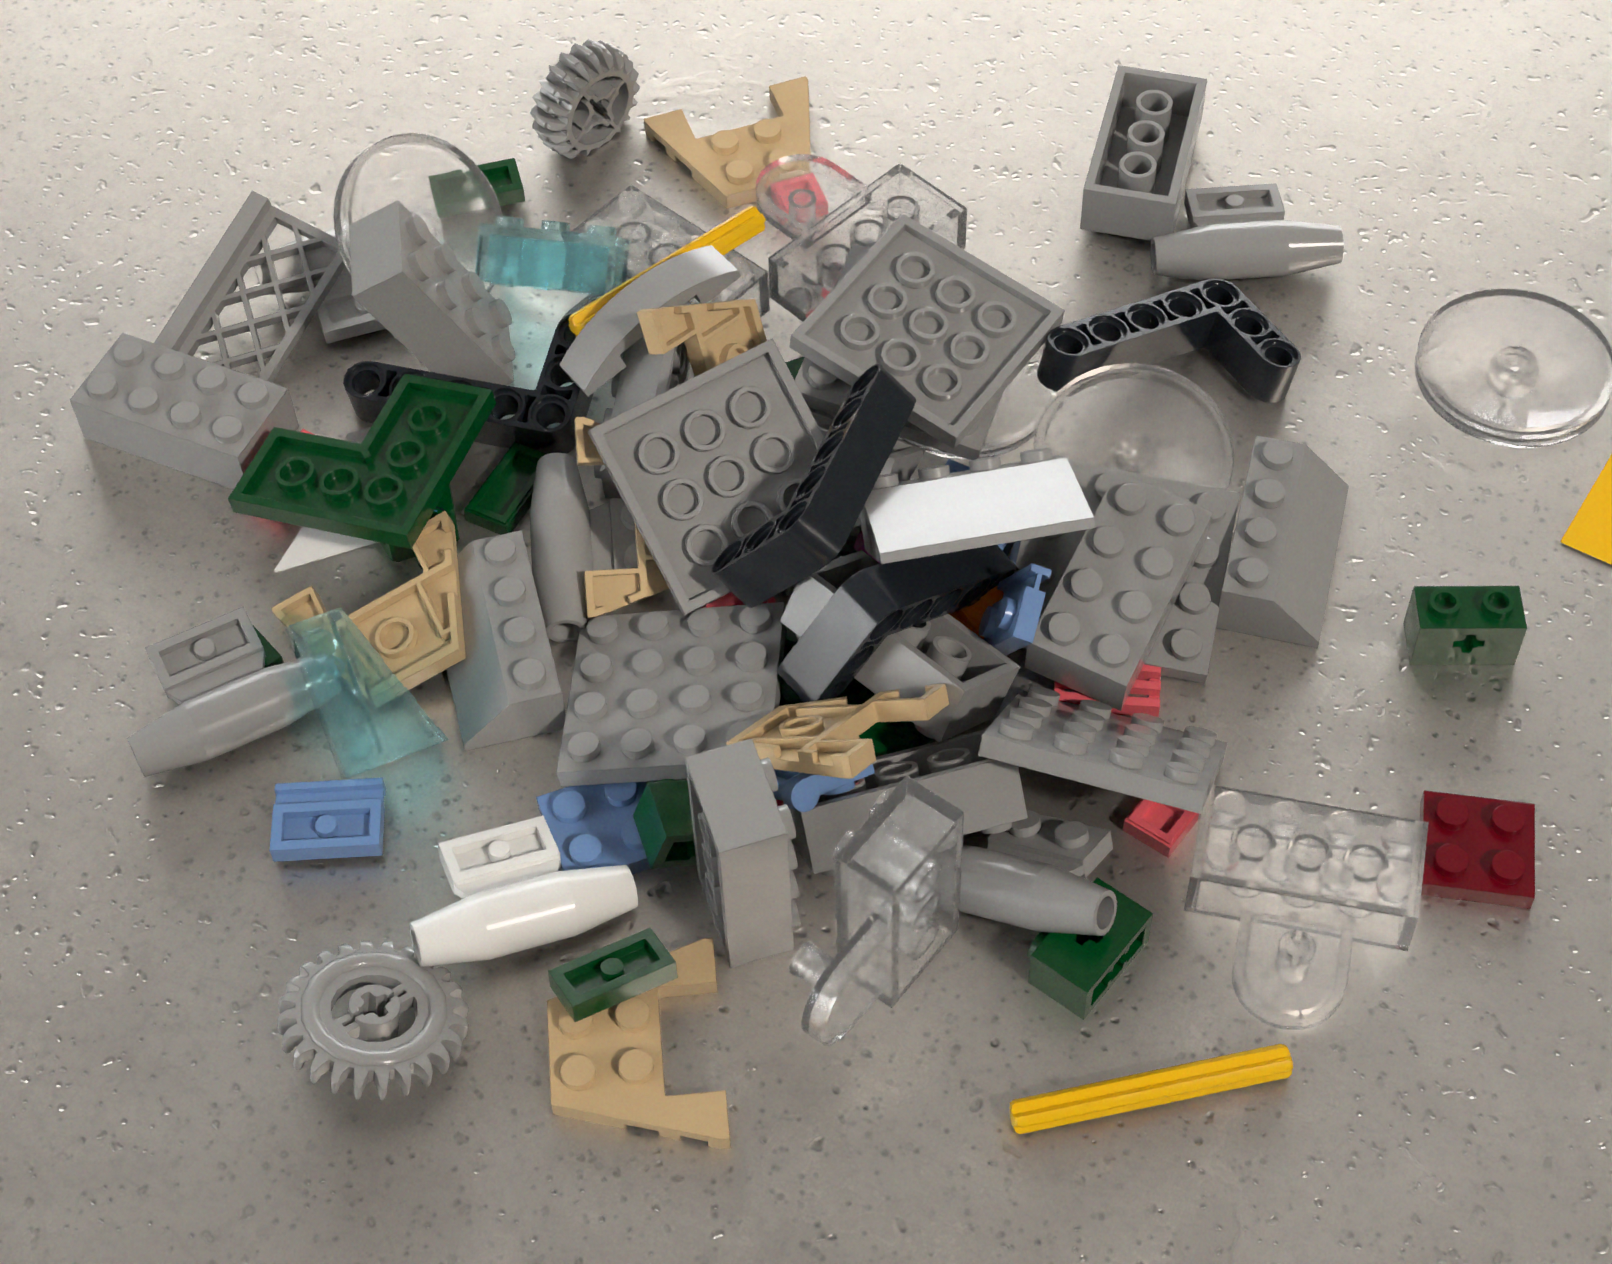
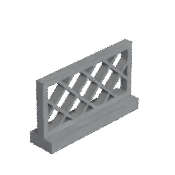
(225, 271)

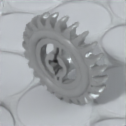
(366, 1039)

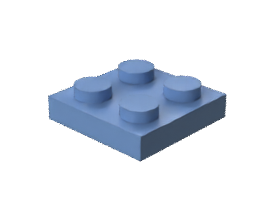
(596, 825)

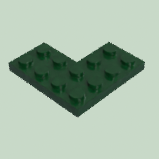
(374, 487)

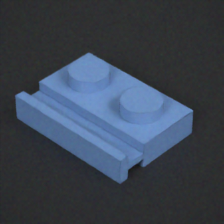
(1014, 618)
(328, 819)

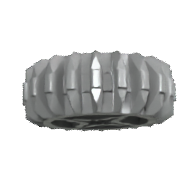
(585, 98)

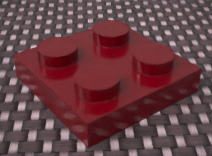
(1479, 849)

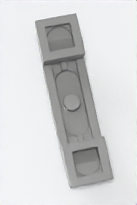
(615, 327)

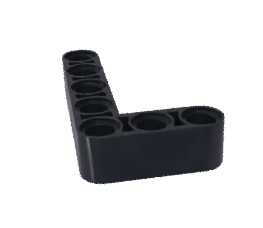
(1172, 324)
(531, 408)
(826, 499)
(882, 603)

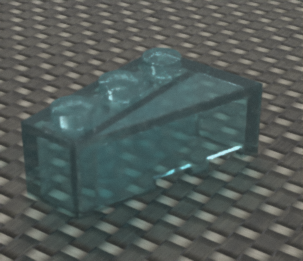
(551, 256)
(357, 696)

